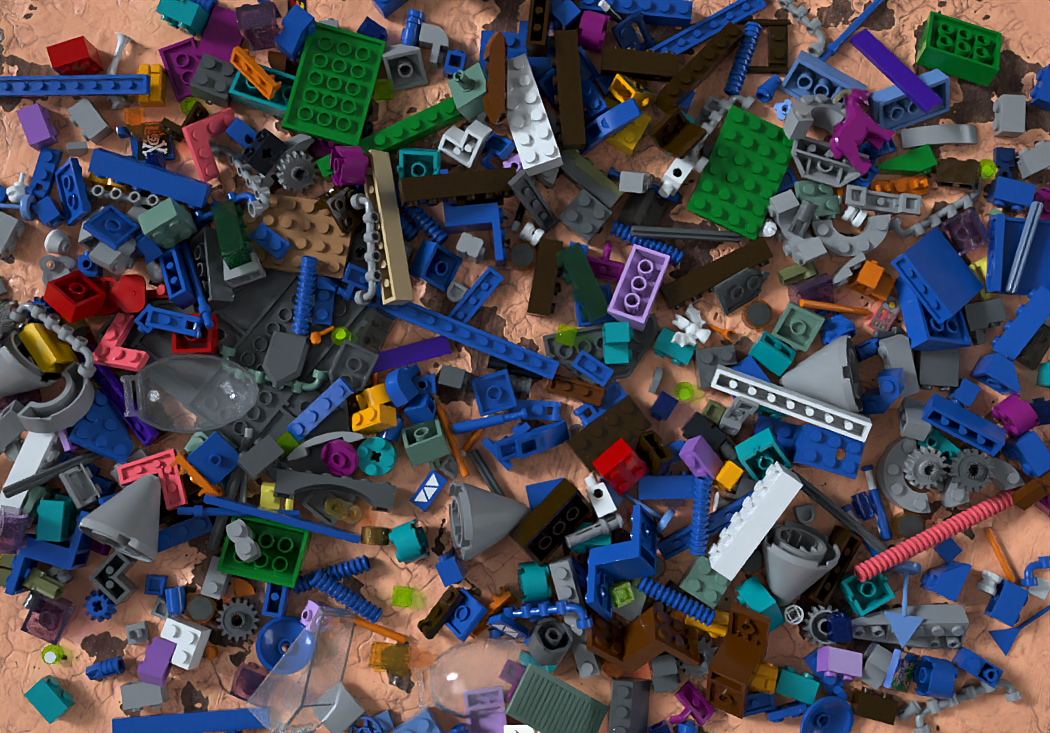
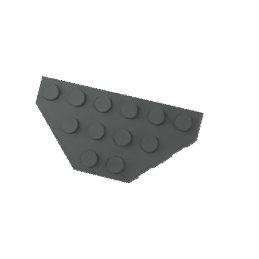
(591, 341)

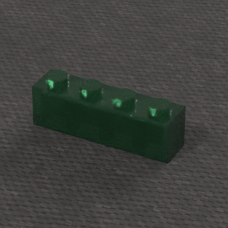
(232, 233)
(583, 282)

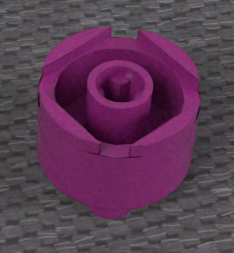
(592, 30)
(348, 165)
(1015, 415)

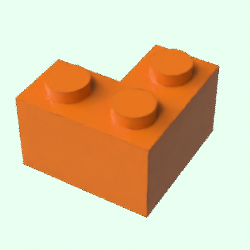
(871, 281)

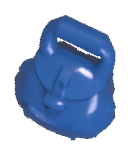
(835, 327)

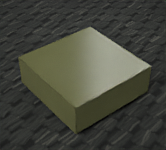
(713, 412)

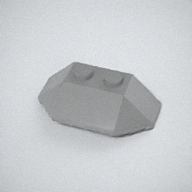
(817, 163)

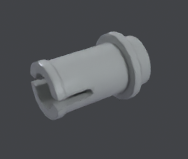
(908, 710)

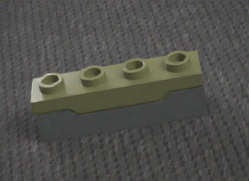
(584, 175)

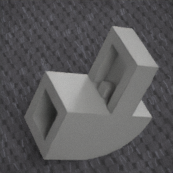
(434, 38)

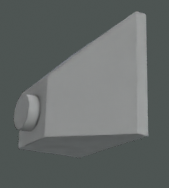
(404, 66)

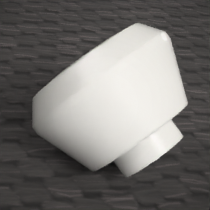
(57, 242)
(13, 449)

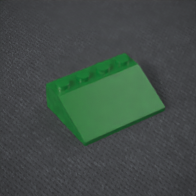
(950, 40)
(281, 553)

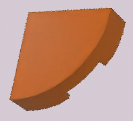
(243, 587)

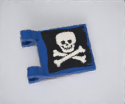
(139, 149)

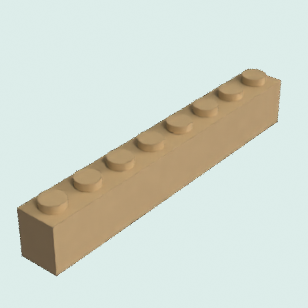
(393, 264)

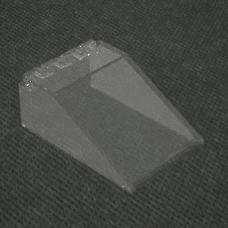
(308, 676)

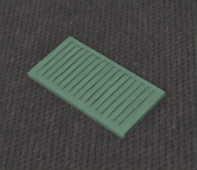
(554, 705)

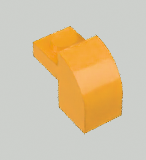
(373, 396)

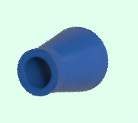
(767, 89)

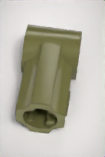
(797, 272)
(39, 582)

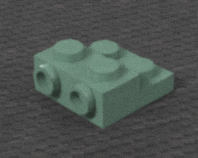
(820, 195)
(797, 326)

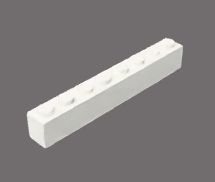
(792, 403)

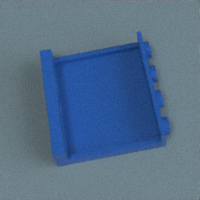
(1005, 238)
(937, 275)

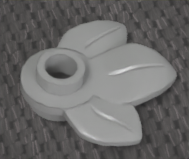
(60, 267)

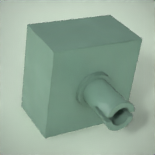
(469, 90)
(425, 443)

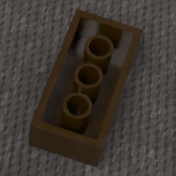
(620, 421)
(550, 521)

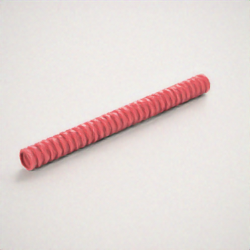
(935, 535)

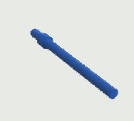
(834, 46)
(204, 309)
(199, 510)

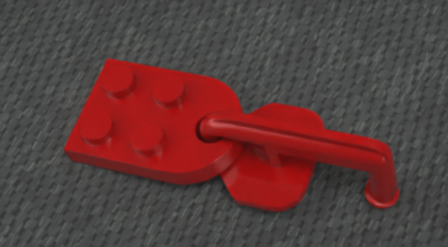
(126, 294)

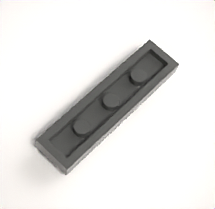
(533, 201)

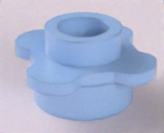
(779, 109)

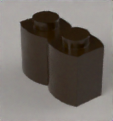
(654, 453)

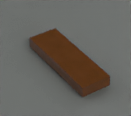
(576, 390)

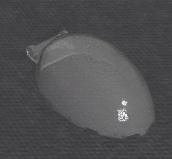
(190, 393)
(475, 677)

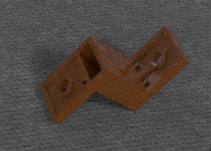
(642, 640)
(737, 660)

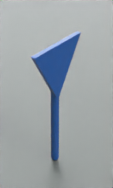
(1006, 637)

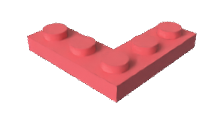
(197, 139)
(110, 351)
(158, 464)

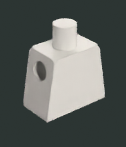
(674, 177)
(604, 505)

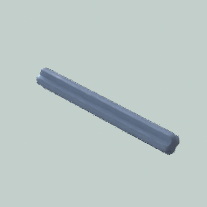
(1024, 247)

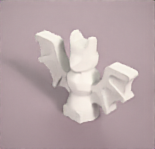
(692, 329)

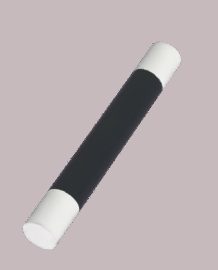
(613, 14)
(520, 213)

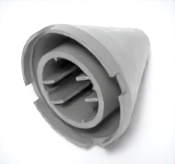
(17, 367)
(829, 376)
(481, 518)
(129, 520)
(795, 559)

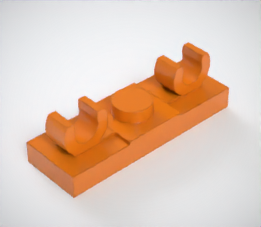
(254, 72)
(911, 185)
(195, 476)
(497, 606)

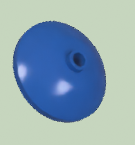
(274, 636)
(828, 716)

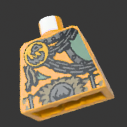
(626, 87)

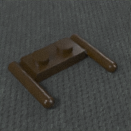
(776, 47)

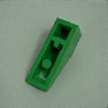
(911, 163)

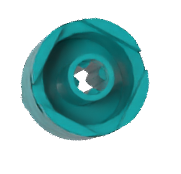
(388, 457)
(409, 542)
(533, 581)

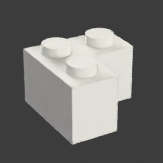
(467, 145)
(190, 641)

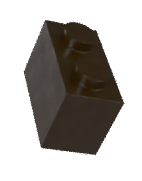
(958, 173)
(874, 706)

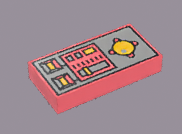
(885, 314)

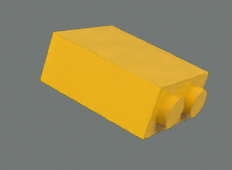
(46, 348)

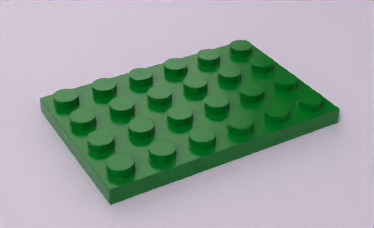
(334, 85)
(741, 173)

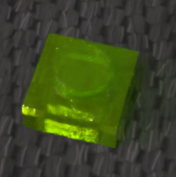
(383, 90)
(565, 335)
(287, 443)
(621, 594)
(402, 596)

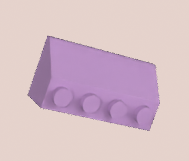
(638, 286)

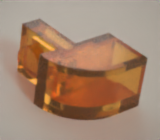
(138, 127)

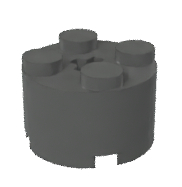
(550, 642)

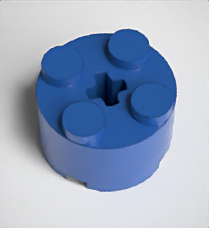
(935, 677)

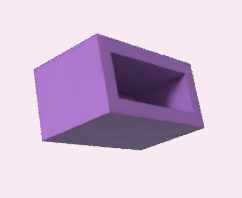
(37, 126)
(701, 458)
(157, 662)
(839, 662)

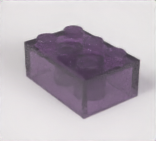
(259, 24)

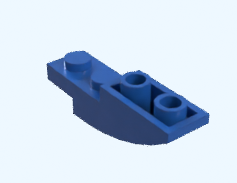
(610, 124)
(532, 442)

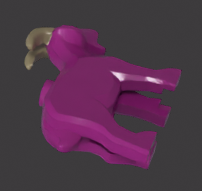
(855, 129)

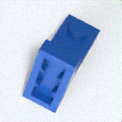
(518, 429)

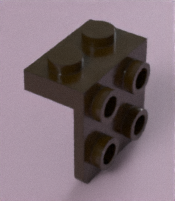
(175, 131)
(676, 134)
(340, 207)

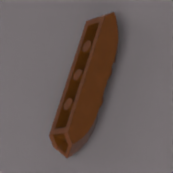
(496, 88)
(1032, 492)

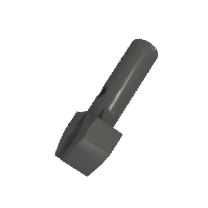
(884, 334)

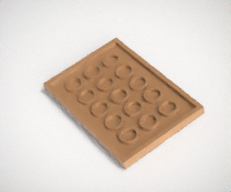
(307, 231)

